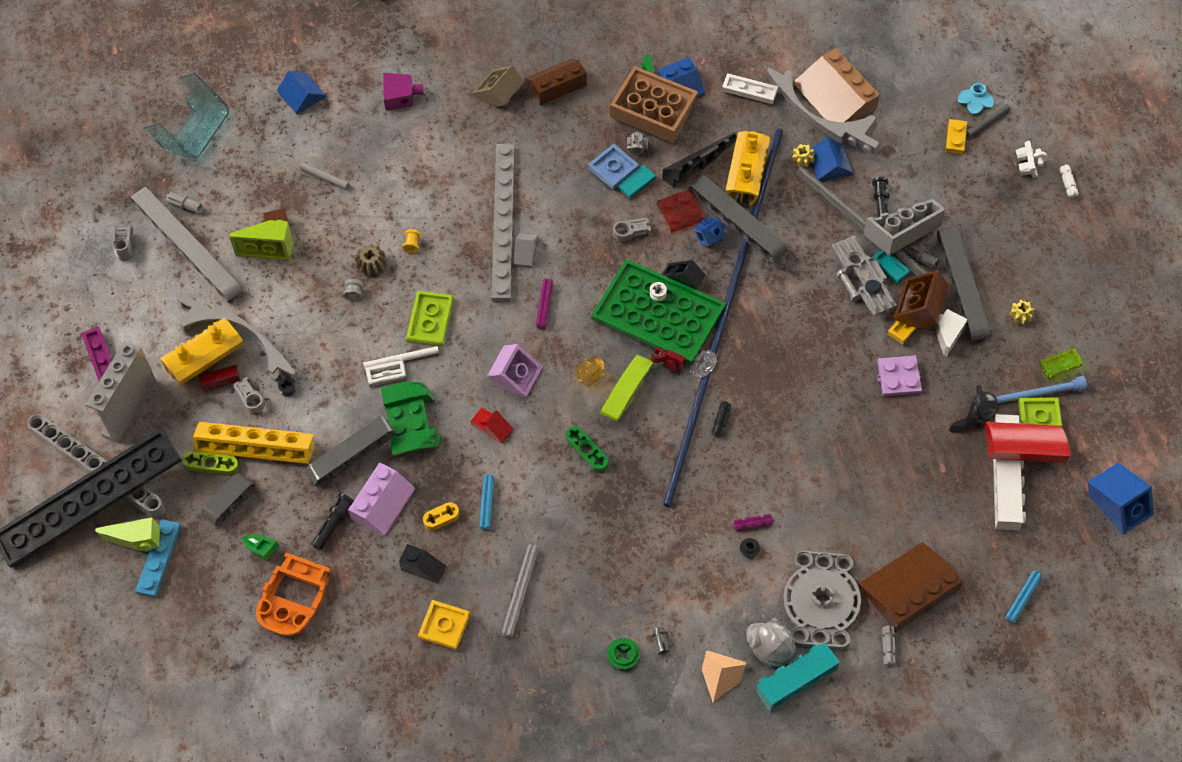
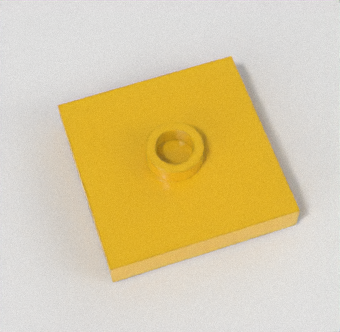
(444, 625)

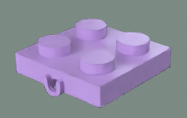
(899, 376)

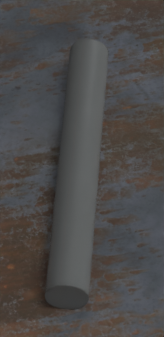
(988, 120)

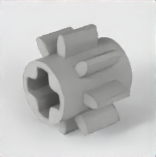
(637, 143)

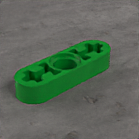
(587, 457)

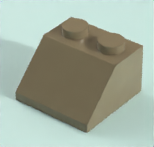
(499, 86)

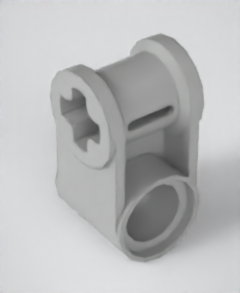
(123, 242)

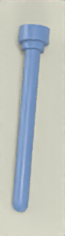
(1078, 384)

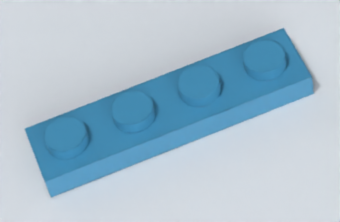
(158, 560)

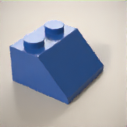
(683, 73)

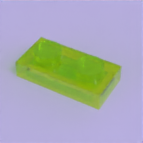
(1060, 363)

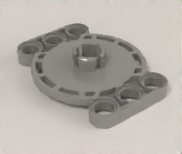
(806, 607)

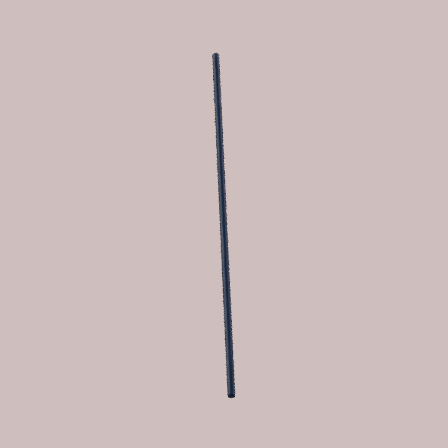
(720, 326)

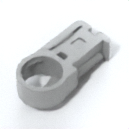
(634, 228)
(248, 394)

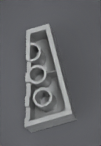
(905, 226)

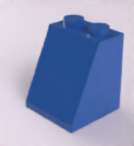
(1122, 497)

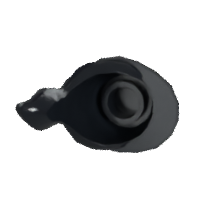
(981, 410)

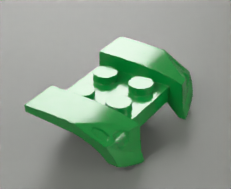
(409, 417)

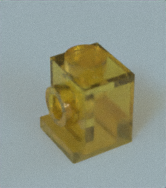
(590, 370)

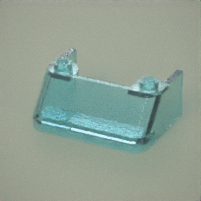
(200, 127)

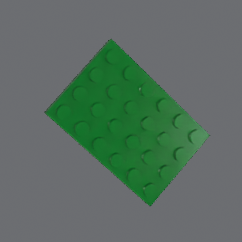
(676, 323)

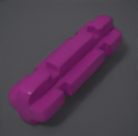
(753, 522)

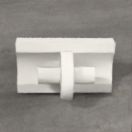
(1033, 159)

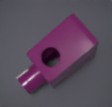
(399, 90)

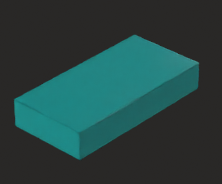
(636, 181)
(892, 267)

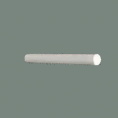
(405, 357)

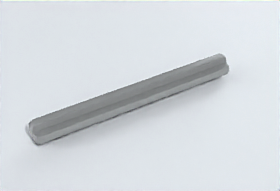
(520, 591)

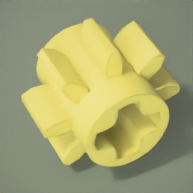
(803, 155)
(1022, 312)

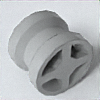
(353, 290)

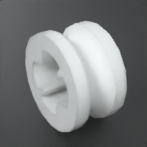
(661, 296)

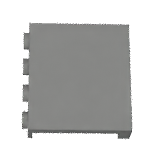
(122, 390)

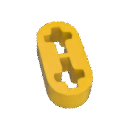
(440, 516)

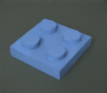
(613, 166)

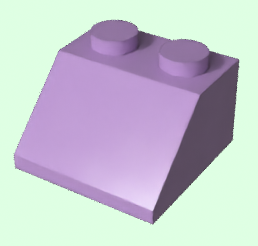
(515, 370)

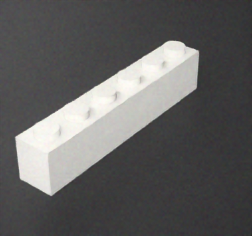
(1008, 488)

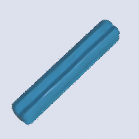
(486, 502)
(1023, 597)

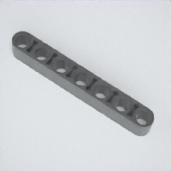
(738, 218)
(963, 284)

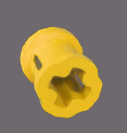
(411, 241)

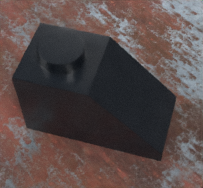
(685, 272)
(421, 564)

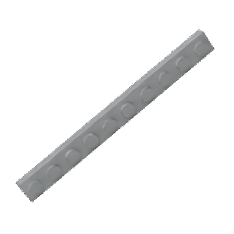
(503, 223)

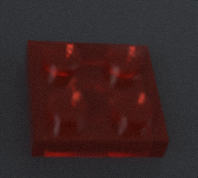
(680, 211)

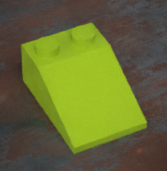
(263, 240)

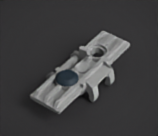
(869, 273)

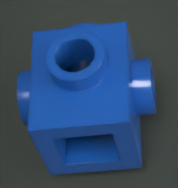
(709, 231)

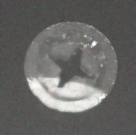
(701, 370)

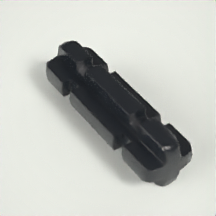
(721, 419)

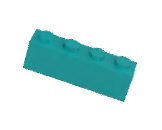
(797, 676)

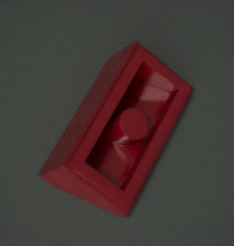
(219, 378)

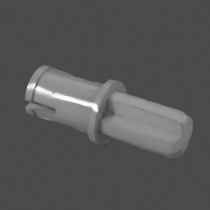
(184, 202)

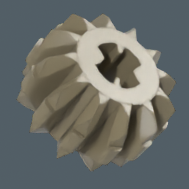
(370, 259)

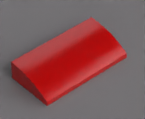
(1027, 442)

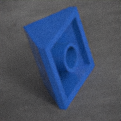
(299, 91)
(830, 160)

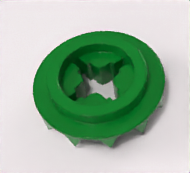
(623, 645)

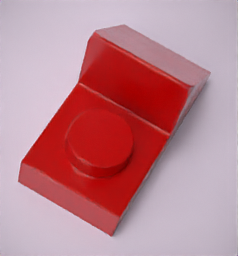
(492, 424)

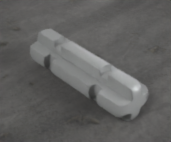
(888, 645)

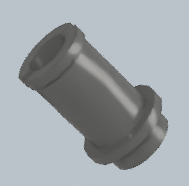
(659, 636)

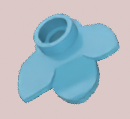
(974, 100)

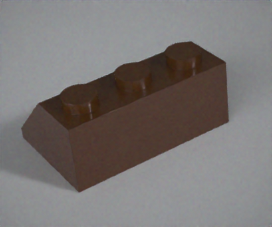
(557, 81)
(922, 300)

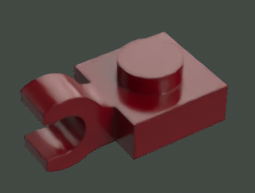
(671, 359)

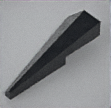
(676, 172)

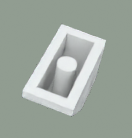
(949, 330)

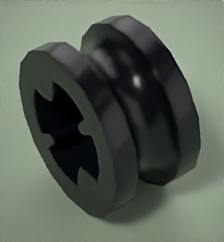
(291, 389)

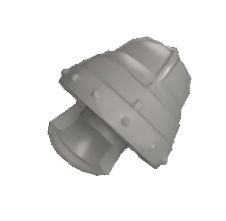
(771, 642)

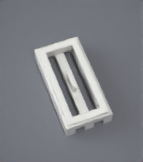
(386, 376)

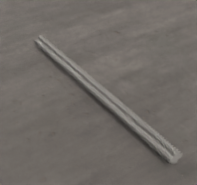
(853, 216)

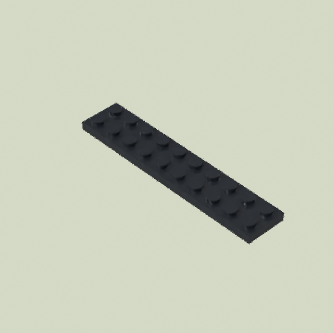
(87, 497)

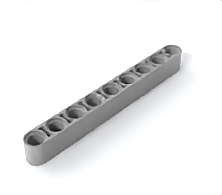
(186, 244)
(88, 461)

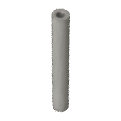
(321, 174)

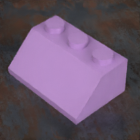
(381, 500)

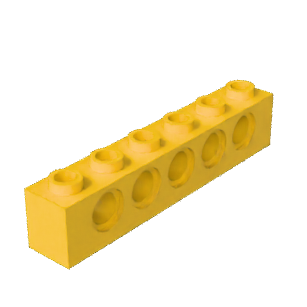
(253, 442)

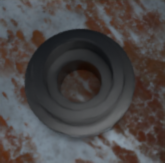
(749, 553)

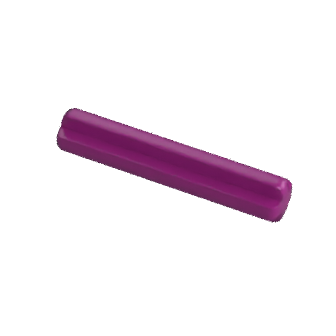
(544, 303)

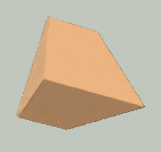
(721, 673)

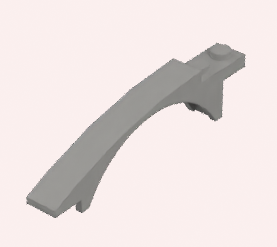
(854, 132)
(202, 316)

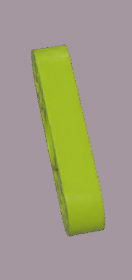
(204, 457)

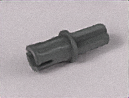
(921, 256)

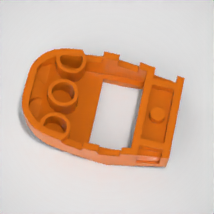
(284, 615)

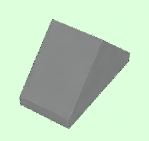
(525, 249)

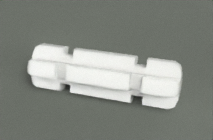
(1069, 181)

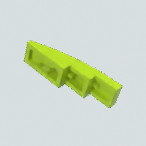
(626, 388)

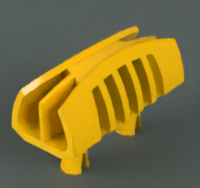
(747, 165)
(202, 351)

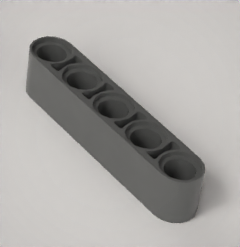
(350, 451)

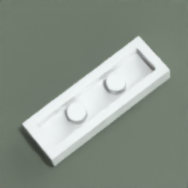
(750, 88)

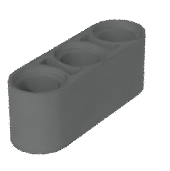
(227, 499)

